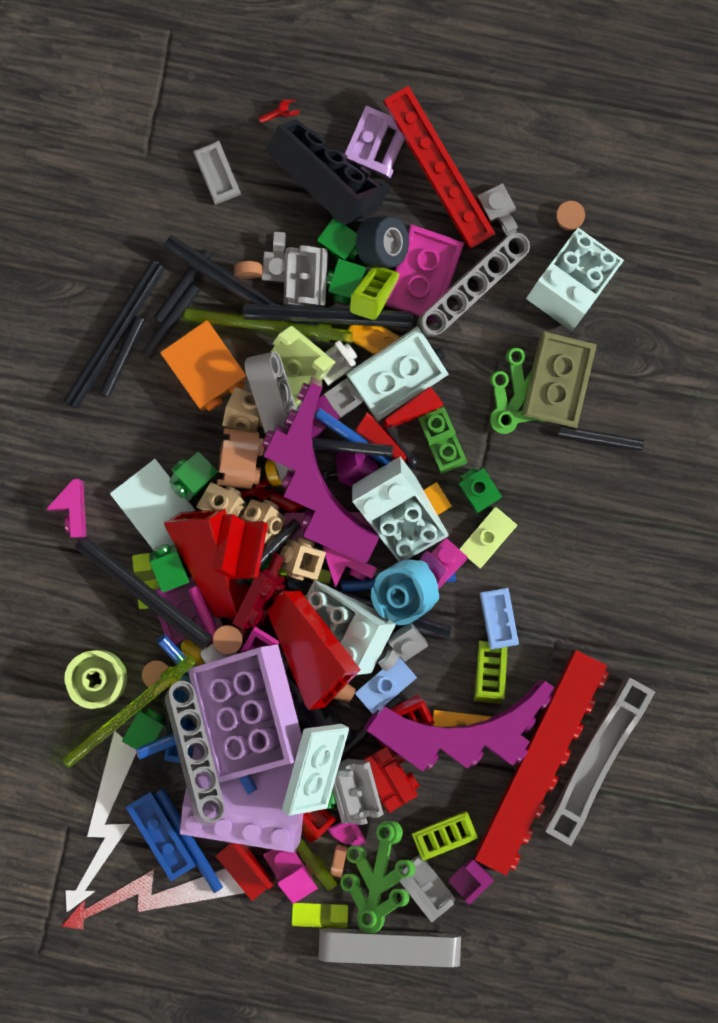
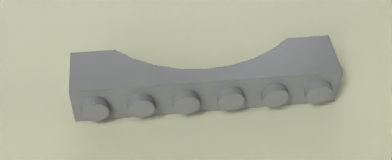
(612, 732)

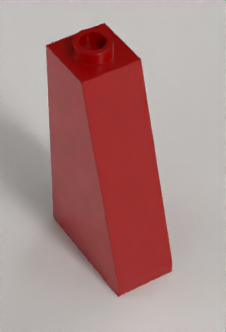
(196, 540)
(312, 650)

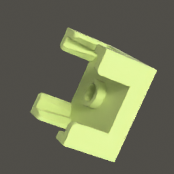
(300, 359)

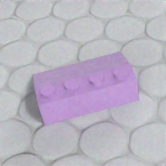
(247, 712)
(248, 818)

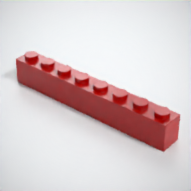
(537, 770)

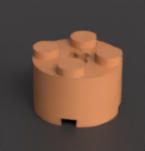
(239, 459)

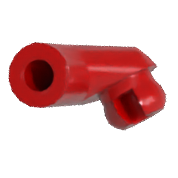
(285, 503)

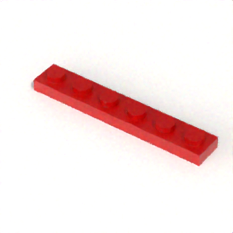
(438, 167)

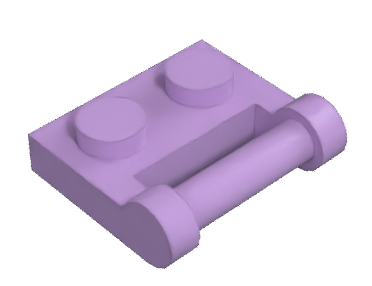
(368, 139)

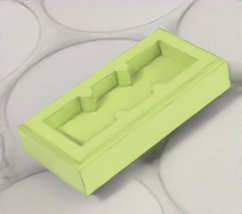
(488, 537)

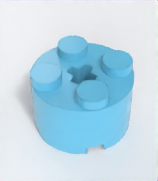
(405, 591)

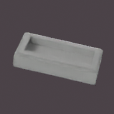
(217, 172)

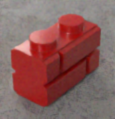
(391, 781)

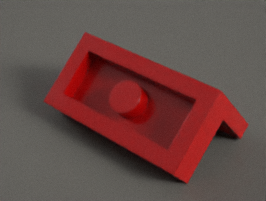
(239, 547)
(245, 869)

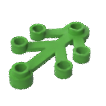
(519, 388)
(377, 881)

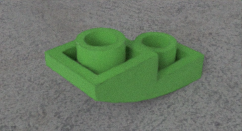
(442, 440)

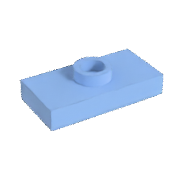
(499, 618)
(385, 685)

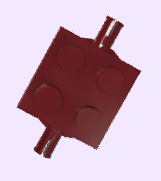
(260, 597)

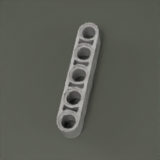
(485, 278)
(270, 393)
(196, 738)
(389, 947)

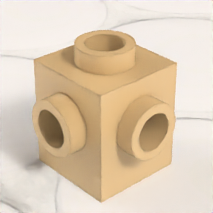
(242, 412)
(220, 498)
(265, 512)
(302, 558)

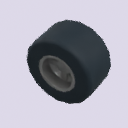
(382, 242)

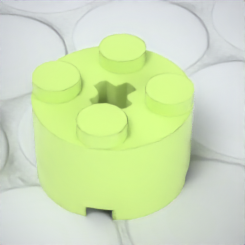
(79, 683)

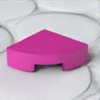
(347, 833)

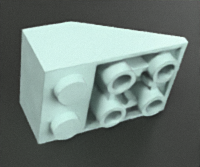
(574, 279)
(398, 510)
(353, 624)

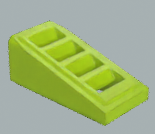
(372, 294)
(485, 696)
(448, 845)

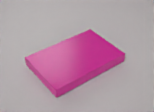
(425, 271)

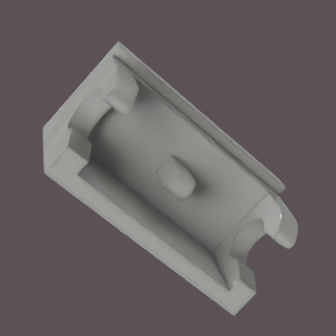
(305, 276)
(356, 792)
(427, 889)

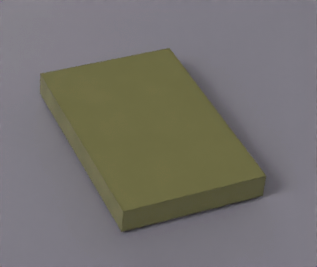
(559, 379)

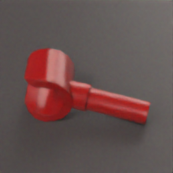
(282, 110)
(259, 490)

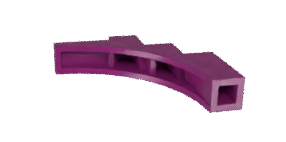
(328, 521)
(499, 734)

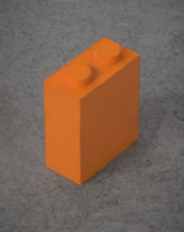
(205, 366)

